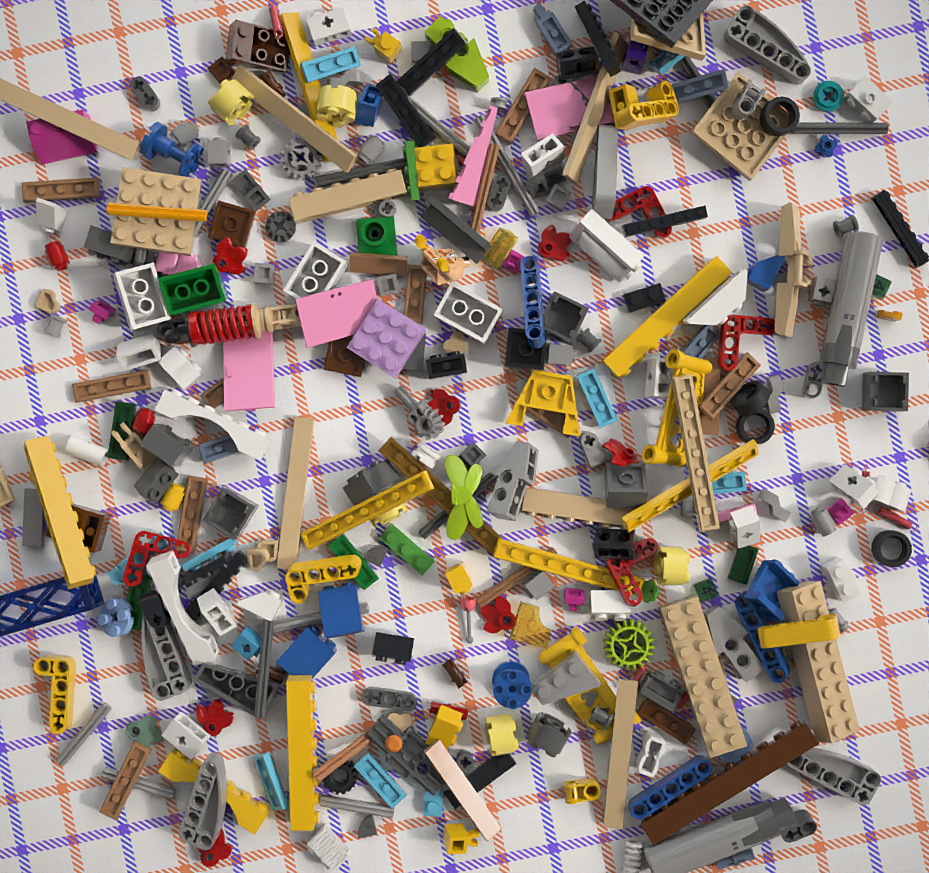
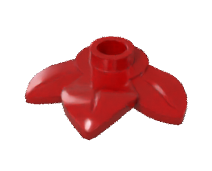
(556, 241)
(231, 255)
(440, 402)
(621, 454)
(495, 613)
(215, 715)
(219, 850)

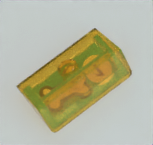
(501, 246)

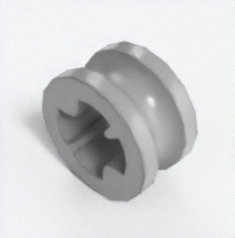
(499, 103)
(382, 206)

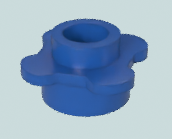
(820, 148)

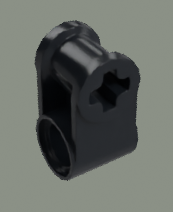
(153, 608)

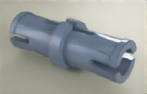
(736, 859)

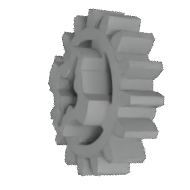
(296, 165)

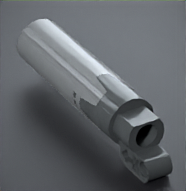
(847, 311)
(729, 836)

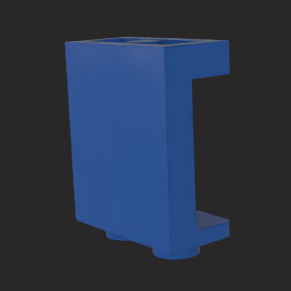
(763, 590)
(340, 610)
(307, 653)

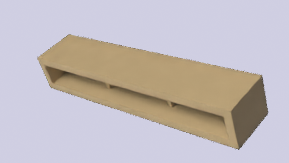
(348, 196)
(572, 507)

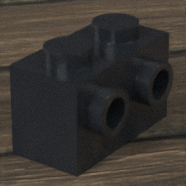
(446, 366)
(392, 647)

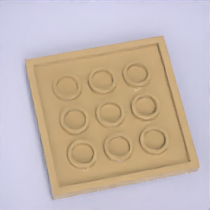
(690, 45)
(736, 141)
(159, 190)

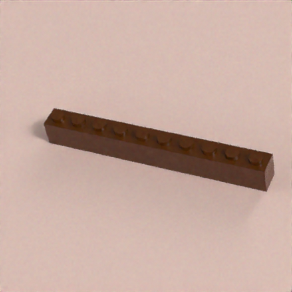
(729, 782)

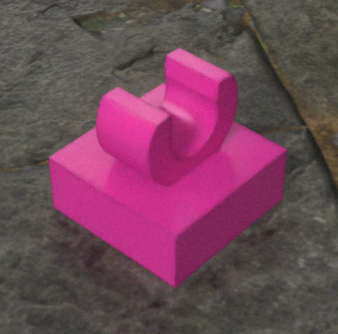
(513, 262)
(102, 311)
(840, 511)
(574, 598)

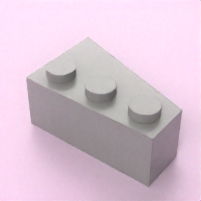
(565, 679)

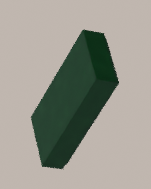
(743, 564)

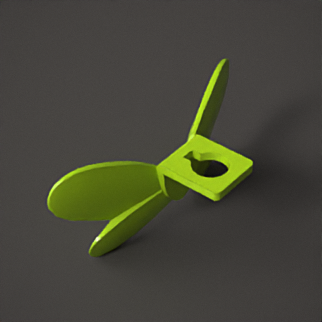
(463, 486)

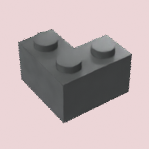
(370, 481)

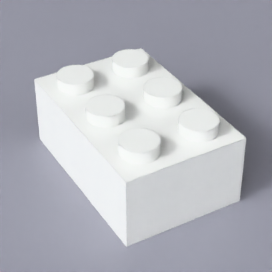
(316, 272)
(141, 296)
(468, 313)

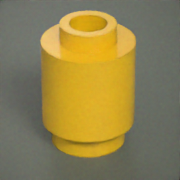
(172, 497)

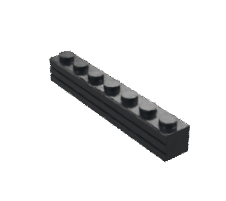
(598, 38)
(664, 221)
(900, 228)
(219, 581)

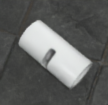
(84, 450)

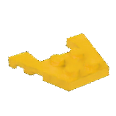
(549, 393)

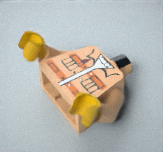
(441, 264)

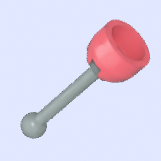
(468, 604)

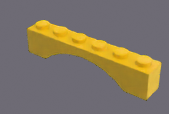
(248, 811)

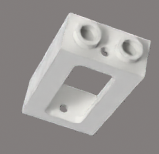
(606, 246)

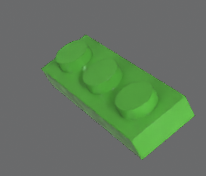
(410, 170)
(407, 549)

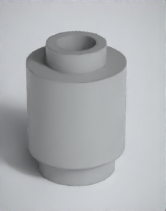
(184, 133)
(371, 149)
(822, 521)

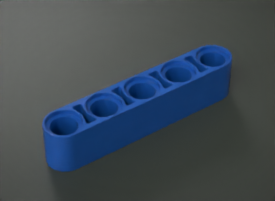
(532, 310)
(769, 663)
(664, 795)

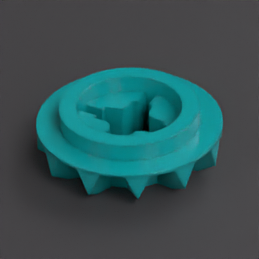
(827, 87)

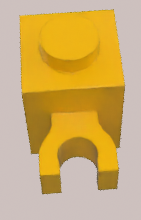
(385, 45)
(457, 838)

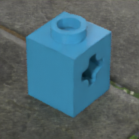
(248, 643)

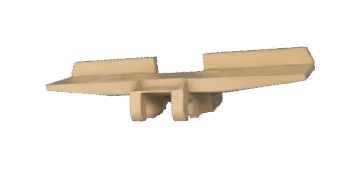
(788, 292)

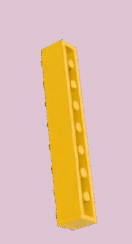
(666, 317)
(58, 512)
(301, 752)

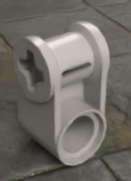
(749, 98)
(595, 452)

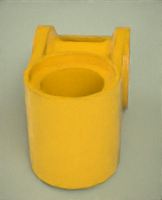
(579, 789)

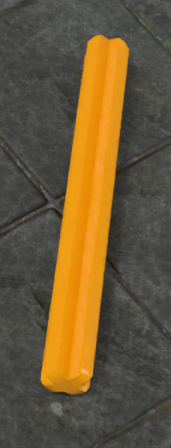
(156, 212)

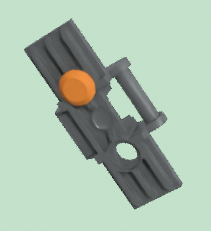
(400, 756)

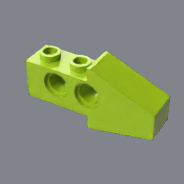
(467, 68)

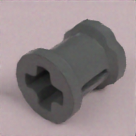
(248, 137)
(845, 226)
(588, 340)
(601, 717)
(469, 764)

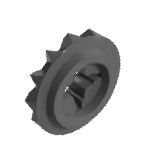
(281, 235)

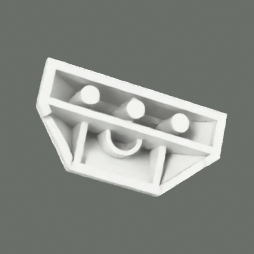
(721, 302)

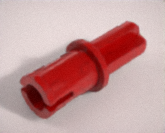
(435, 708)

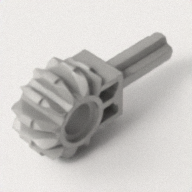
(420, 414)

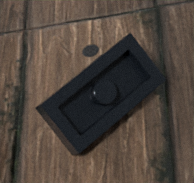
(644, 297)

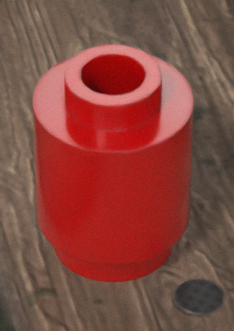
(56, 256)
(143, 421)

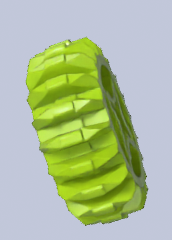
(625, 652)

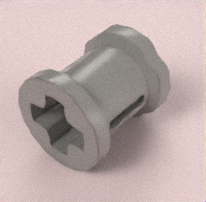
(55, 325)

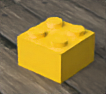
(436, 166)

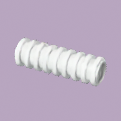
(633, 856)

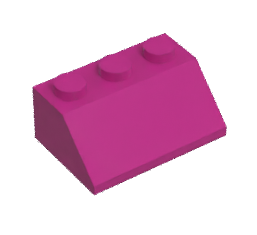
(57, 144)

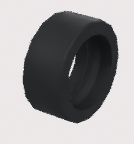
(791, 108)
(750, 398)
(770, 426)
(906, 548)

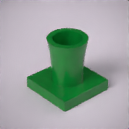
(385, 242)

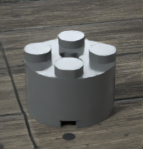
(548, 734)

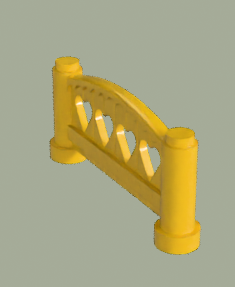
(664, 451)
(605, 698)

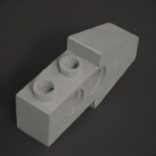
(513, 476)
(725, 628)

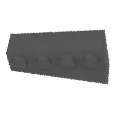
(234, 685)

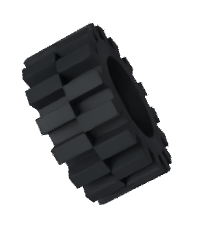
(342, 787)

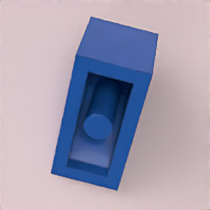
(368, 106)
(764, 272)

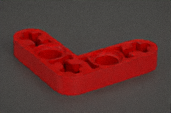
(645, 205)
(739, 327)
(145, 550)
(623, 569)

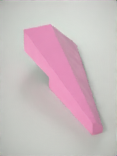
(469, 179)

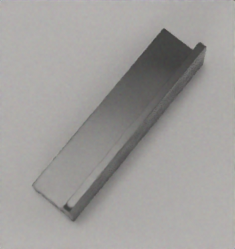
(455, 230)

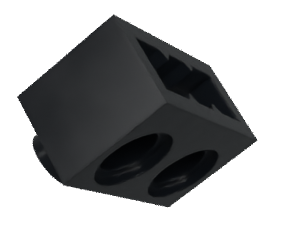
(577, 63)
(614, 544)

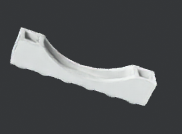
(246, 440)
(198, 642)

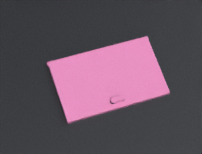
(562, 106)
(335, 315)
(251, 373)

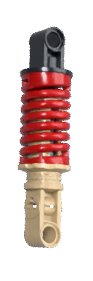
(229, 324)

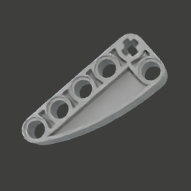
(767, 37)
(605, 171)
(158, 661)
(841, 769)
(209, 810)

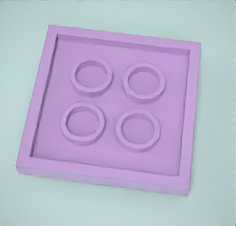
(386, 338)

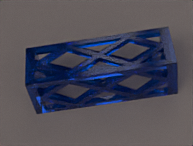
(88, 594)

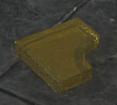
(528, 626)

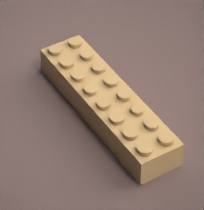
(819, 667)
(702, 676)

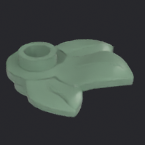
(147, 731)

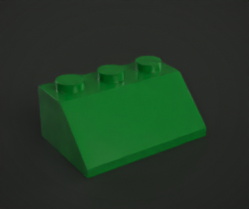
(193, 289)

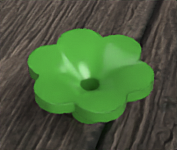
(650, 591)

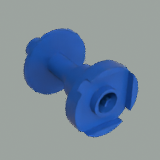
(159, 144)
(511, 684)

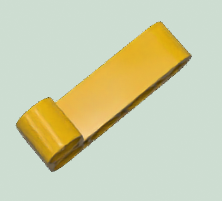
(661, 107)
(346, 566)
(799, 632)
(57, 693)

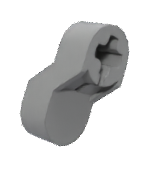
(350, 78)
(775, 389)
(774, 505)

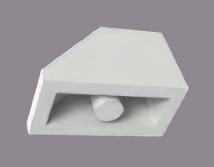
(50, 215)
(263, 604)

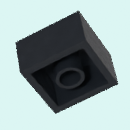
(520, 354)

